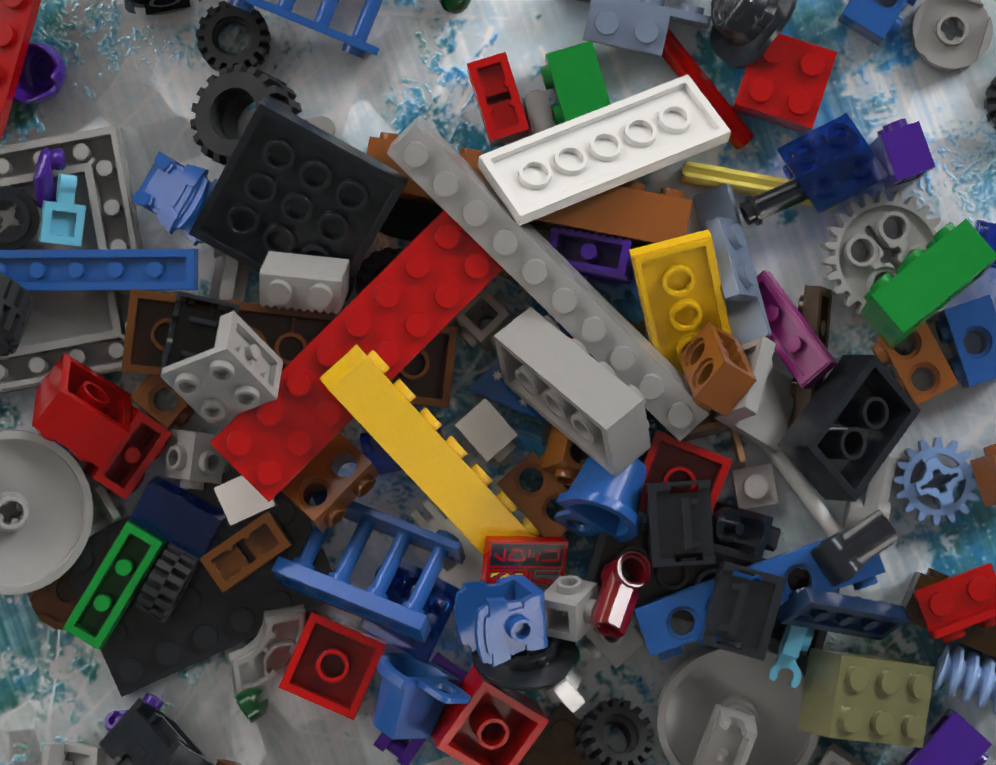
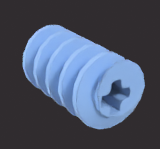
(966, 674)

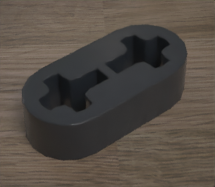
(411, 219)

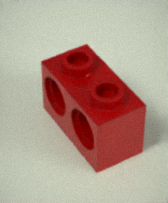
(498, 99)

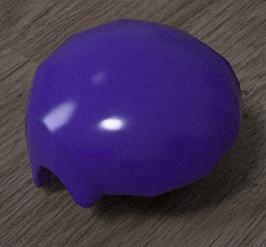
(40, 75)

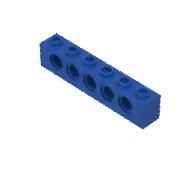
(655, 616)

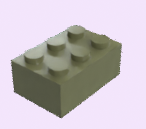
(866, 698)

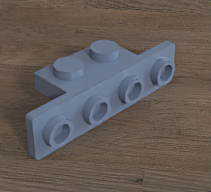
(637, 24)
(739, 283)

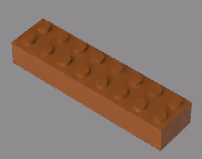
(619, 212)

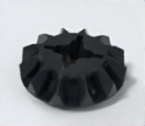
(26, 212)

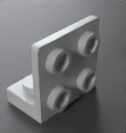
(229, 377)
(767, 405)

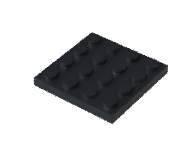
(296, 194)

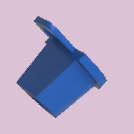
(604, 501)
(413, 696)

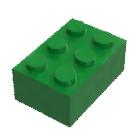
(927, 281)

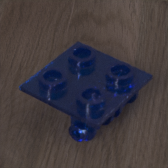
(832, 163)
(437, 608)

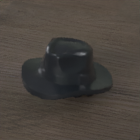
(747, 28)
(531, 668)

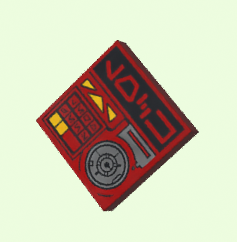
(534, 557)

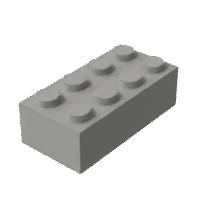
(573, 390)

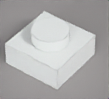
(754, 486)

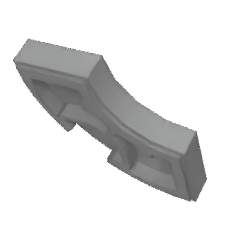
(269, 650)

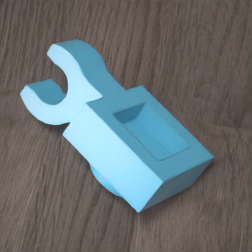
(63, 220)
(792, 641)

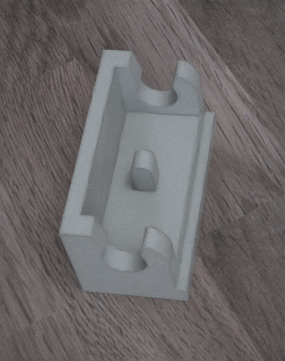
(727, 738)

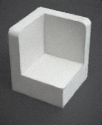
(241, 500)

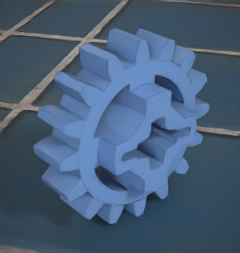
(928, 464)

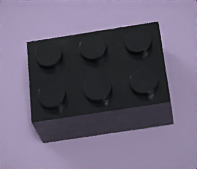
(849, 427)

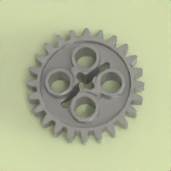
(857, 277)

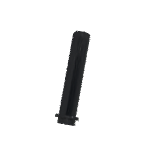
(771, 202)

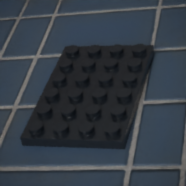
(204, 618)

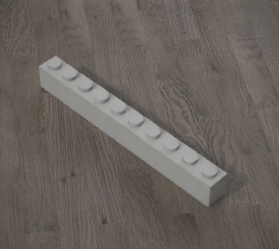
(546, 275)

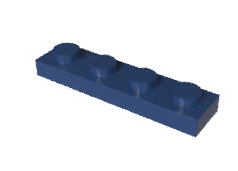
(841, 613)

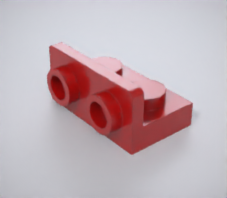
(958, 603)

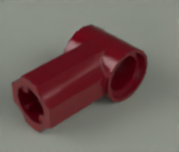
(618, 595)

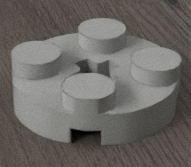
(962, 51)

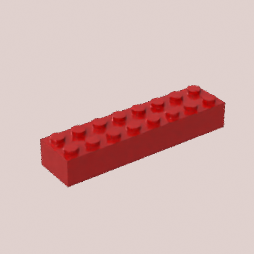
(391, 316)

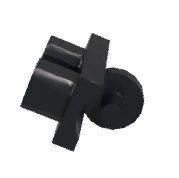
(744, 530)

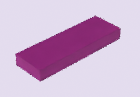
(794, 338)

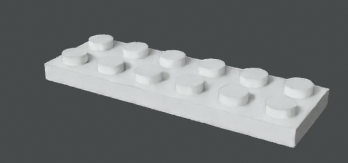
(603, 149)

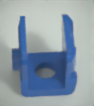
(175, 194)
(501, 618)

